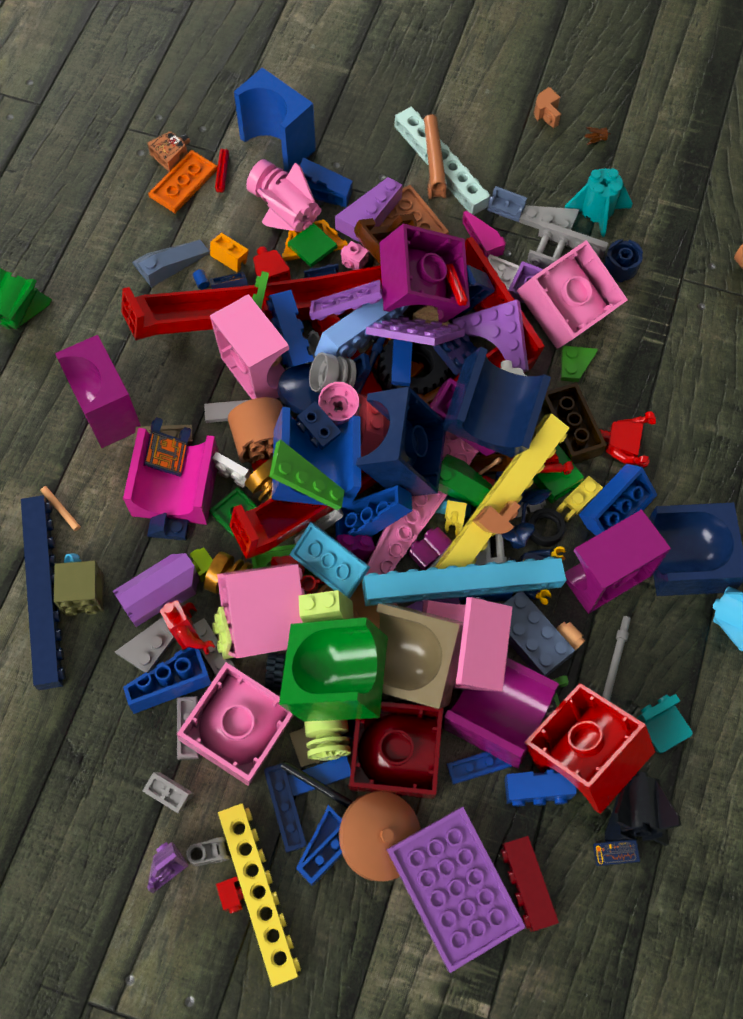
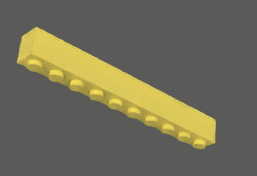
(507, 488)

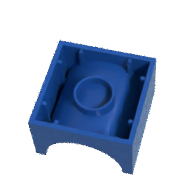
(276, 110)
(335, 460)

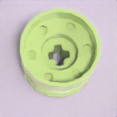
(327, 741)

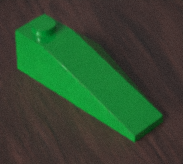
(462, 481)

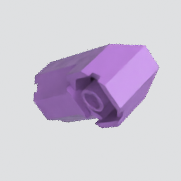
(160, 584)

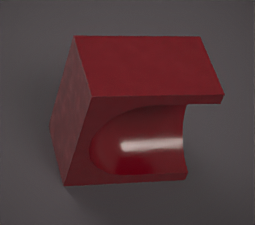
(398, 751)

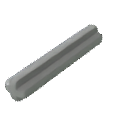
(325, 522)

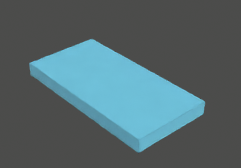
(329, 560)

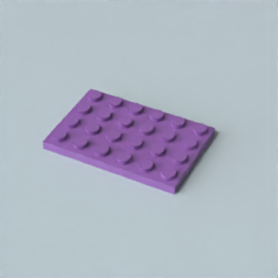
(455, 889)

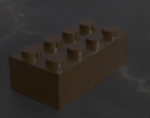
(583, 436)

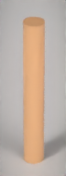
(60, 508)

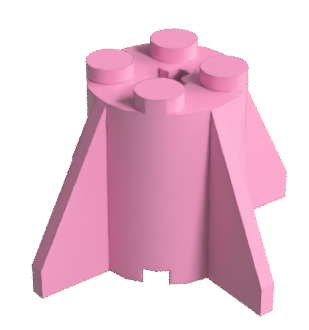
(290, 203)

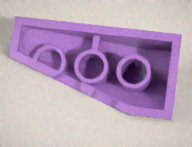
(165, 866)

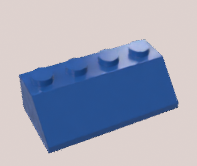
(620, 498)

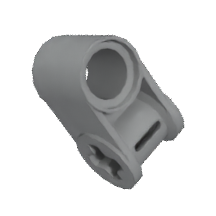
(210, 852)

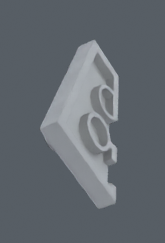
(147, 647)

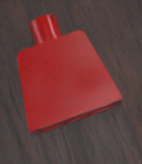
(271, 263)

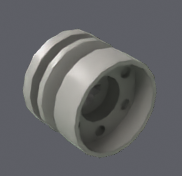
(329, 369)

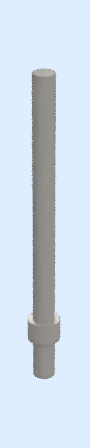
(622, 637)

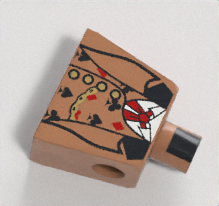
(169, 149)

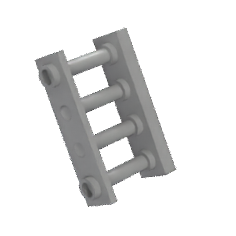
(563, 237)

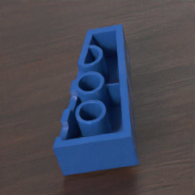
(290, 328)

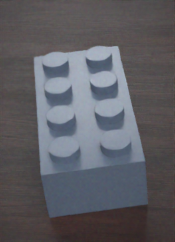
(535, 637)

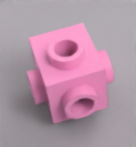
(354, 256)

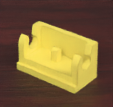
(455, 515)

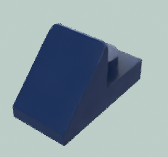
(168, 528)

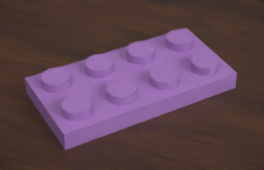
(347, 299)

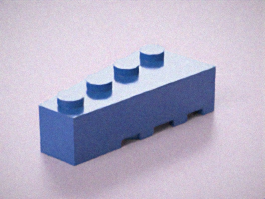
(375, 512)
(170, 680)

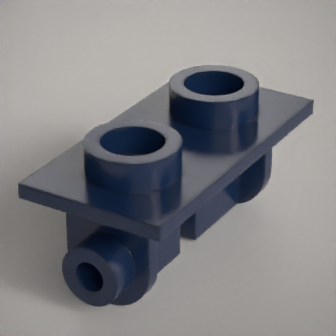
(315, 272)

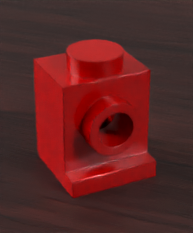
(230, 895)

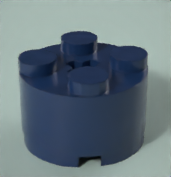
(623, 259)

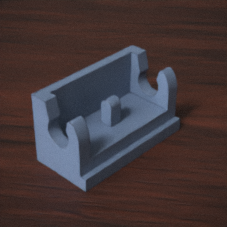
(507, 204)

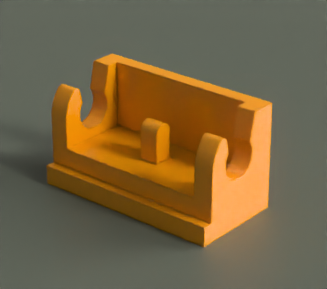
(228, 252)

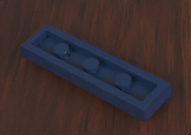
(285, 808)

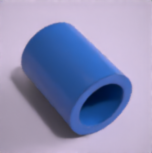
(201, 279)

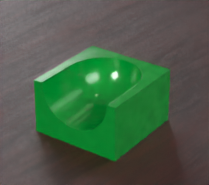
(334, 670)

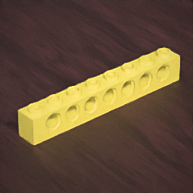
(277, 973)

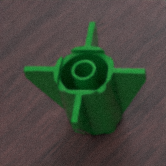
(19, 300)

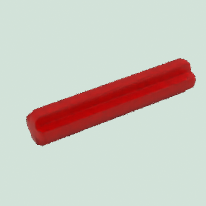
(222, 170)
(456, 285)

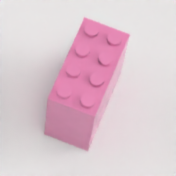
(260, 607)

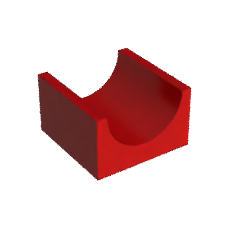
(591, 745)

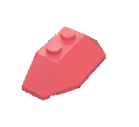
(373, 426)

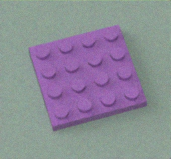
(415, 331)

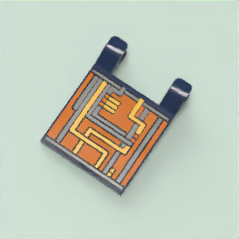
(165, 451)

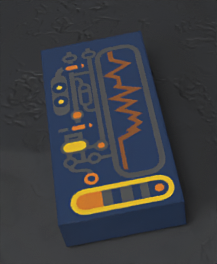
(616, 852)

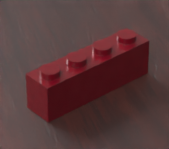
(529, 883)

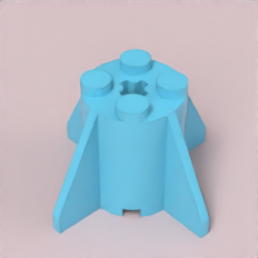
(730, 615)

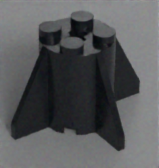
(642, 811)

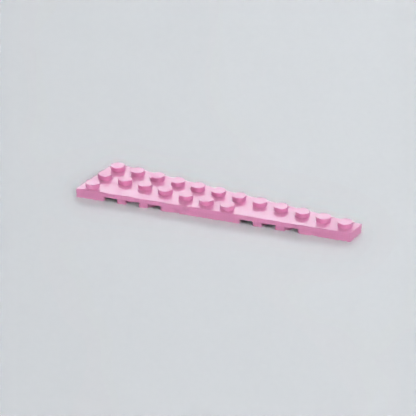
(401, 534)

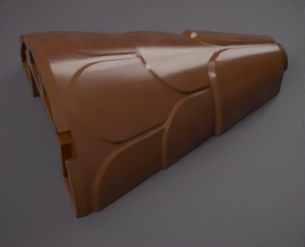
(372, 236)

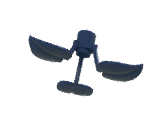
(520, 533)

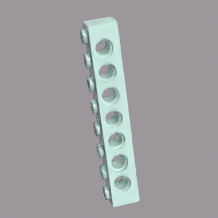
(458, 178)

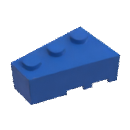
(323, 848)

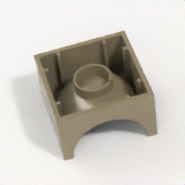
(420, 654)

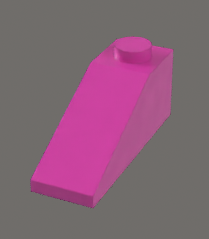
(484, 235)

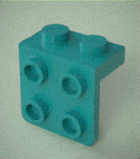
(665, 723)

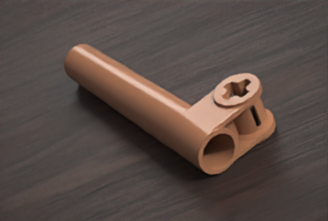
(437, 179)

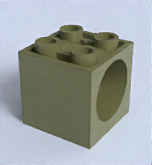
(78, 588)

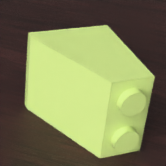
(325, 607)

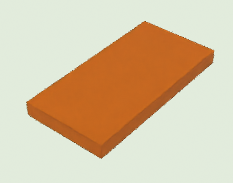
(183, 181)

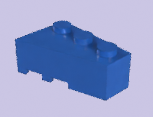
(326, 184)
(538, 788)

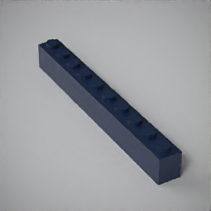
(42, 610)

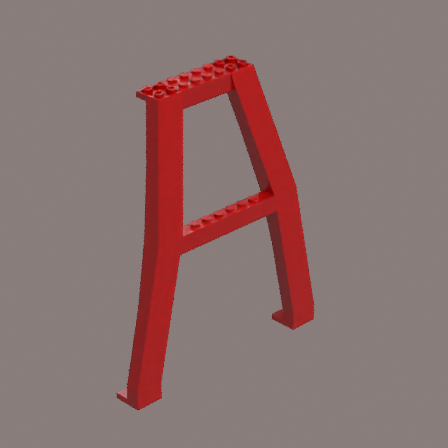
(190, 311)

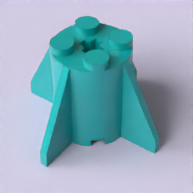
(601, 197)

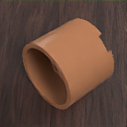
(253, 428)

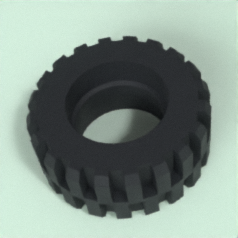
(423, 353)

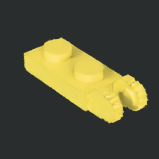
(580, 497)

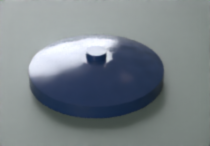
(295, 388)

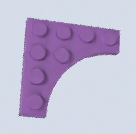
(502, 327)

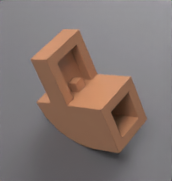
(547, 106)
(497, 523)

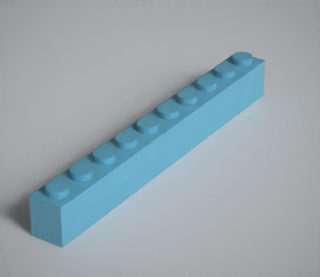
(463, 581)

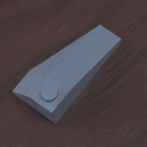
(166, 262)

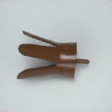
(597, 134)

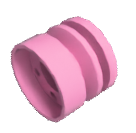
(264, 176)
(339, 395)

